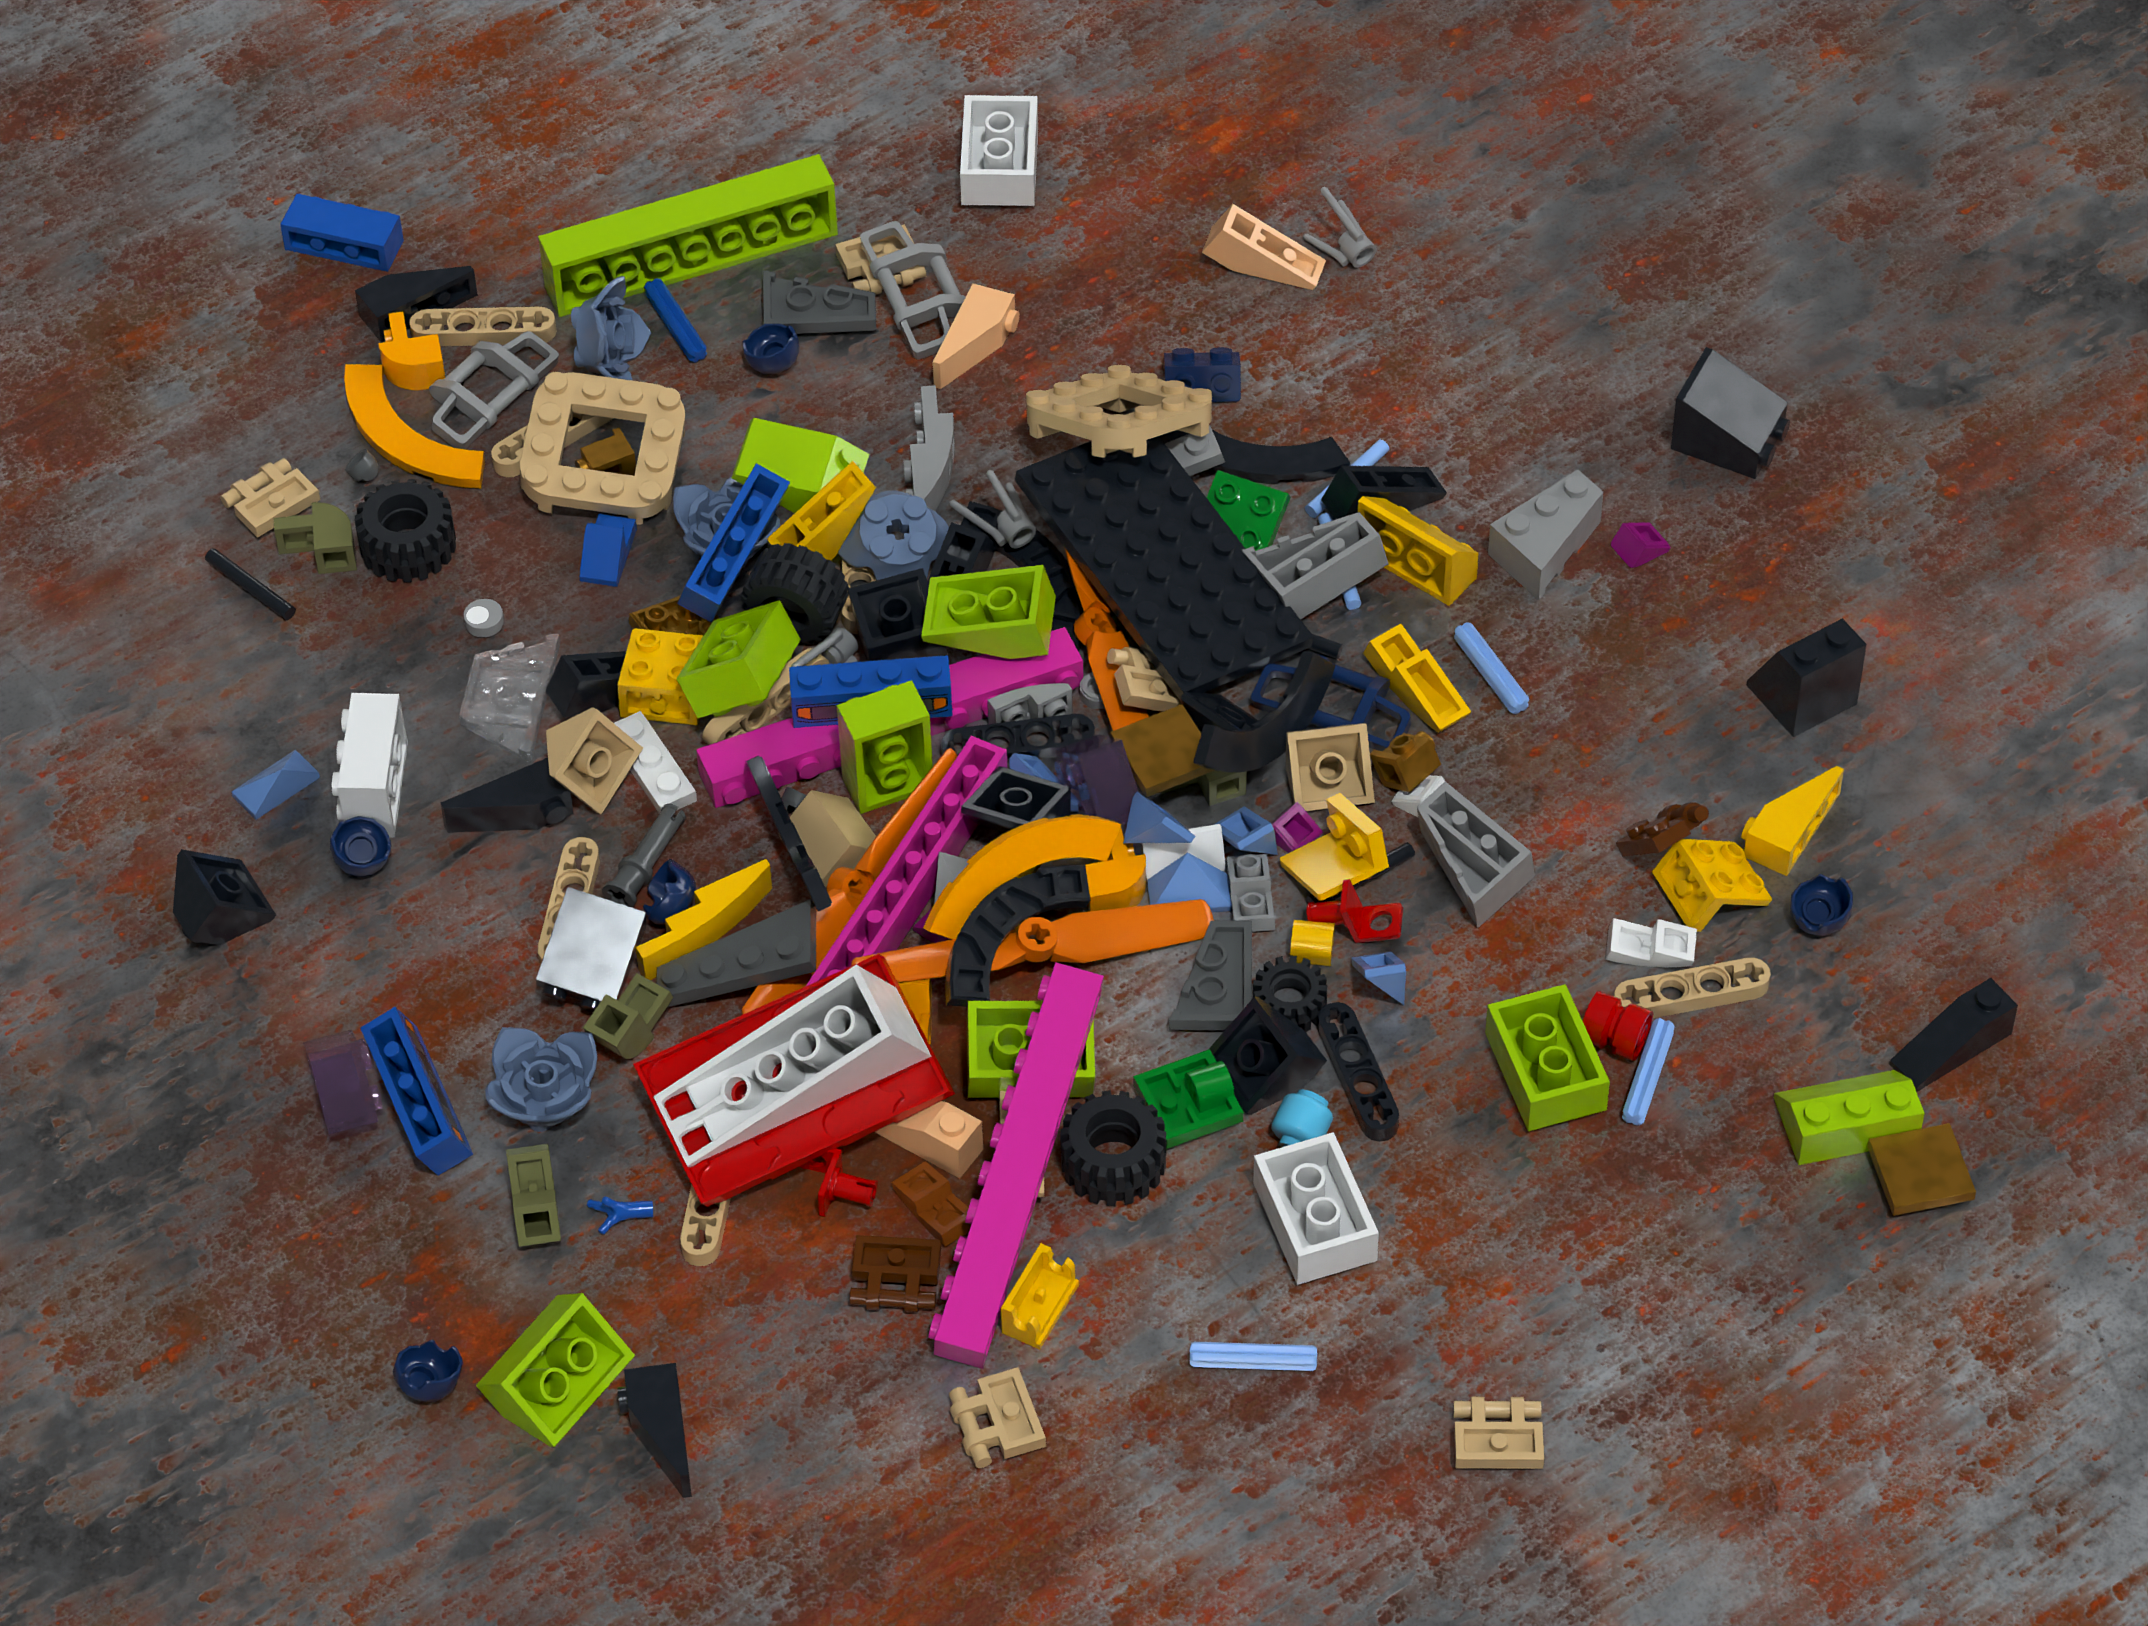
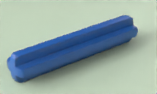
(675, 320)

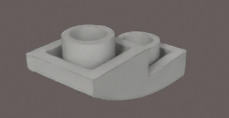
(1031, 703)
(1251, 890)

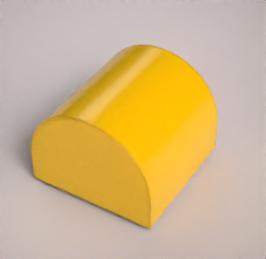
(1312, 941)

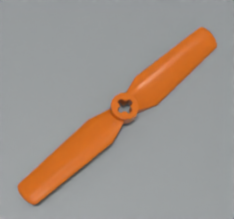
(1099, 633)
(849, 886)
(1072, 939)

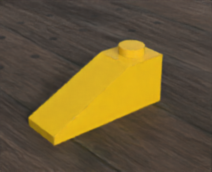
(828, 515)
(1790, 822)

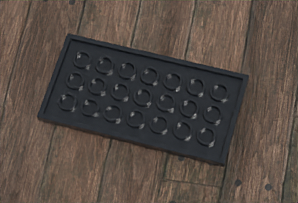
(1164, 564)

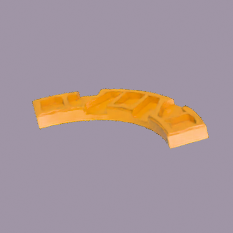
(398, 441)
(1012, 855)

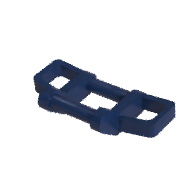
(1373, 698)

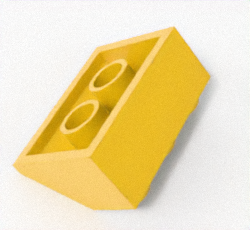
(1421, 550)

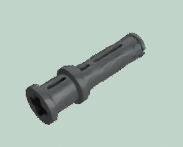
(637, 869)

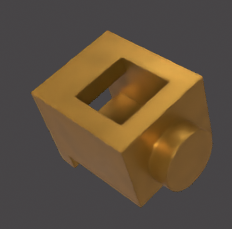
(609, 455)
(1406, 761)

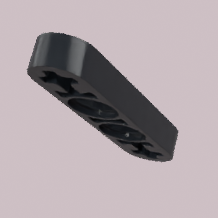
(1018, 731)
(1361, 1070)

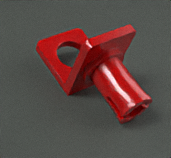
(1357, 917)
(840, 1184)

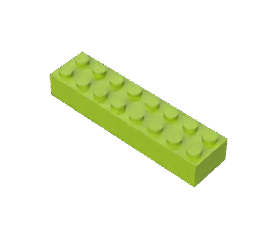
(691, 233)

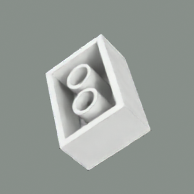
(999, 150)
(371, 759)
(1315, 1208)

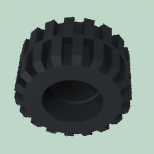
(410, 552)
(805, 585)
(1113, 1175)

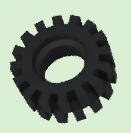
(1295, 976)

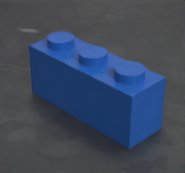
(342, 232)

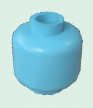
(1301, 1117)

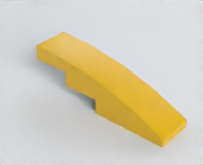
(715, 913)

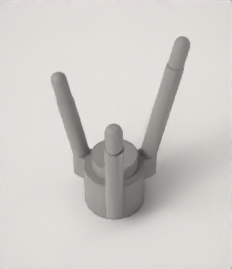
(1353, 243)
(1013, 522)
(836, 648)

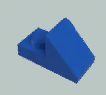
(606, 549)

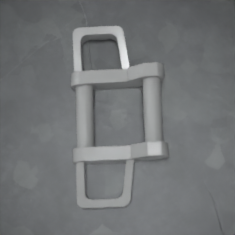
(913, 254)
(452, 393)

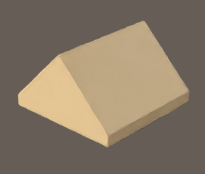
(590, 757)
(1329, 763)
(831, 832)

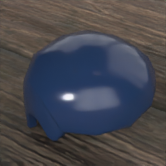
(771, 348)
(360, 846)
(671, 891)
(1822, 905)
(427, 1371)

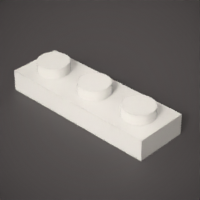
(655, 766)

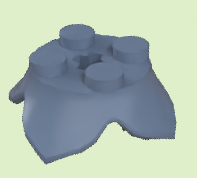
(608, 333)
(703, 510)
(875, 547)
(526, 1060)

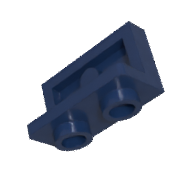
(1212, 370)

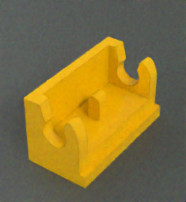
(1038, 1298)

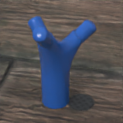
(620, 1211)

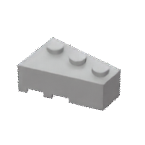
(1546, 531)
(1321, 563)
(1474, 852)

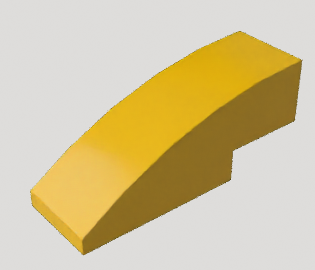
(1416, 678)

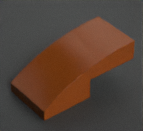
(933, 1203)

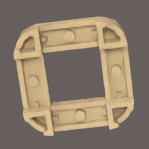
(1073, 410)
(634, 496)

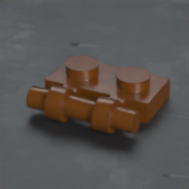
(1670, 827)
(896, 1261)

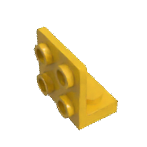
(651, 673)
(1349, 851)
(1705, 876)

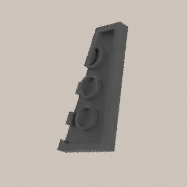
(748, 958)

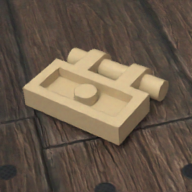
(857, 264)
(281, 497)
(1140, 681)
(1009, 1411)
(1498, 1444)

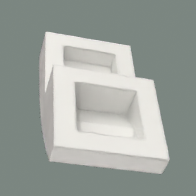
(1659, 946)

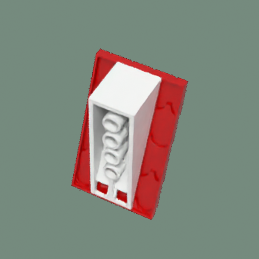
(793, 1080)

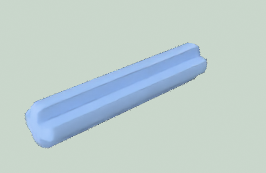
(1491, 668)
(1648, 1071)
(1253, 1356)

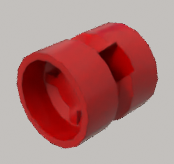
(1617, 1026)

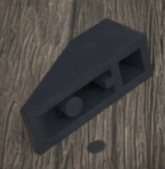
(413, 293)
(1400, 485)
(963, 552)
(586, 682)
(512, 802)
(1958, 1034)
(657, 1419)

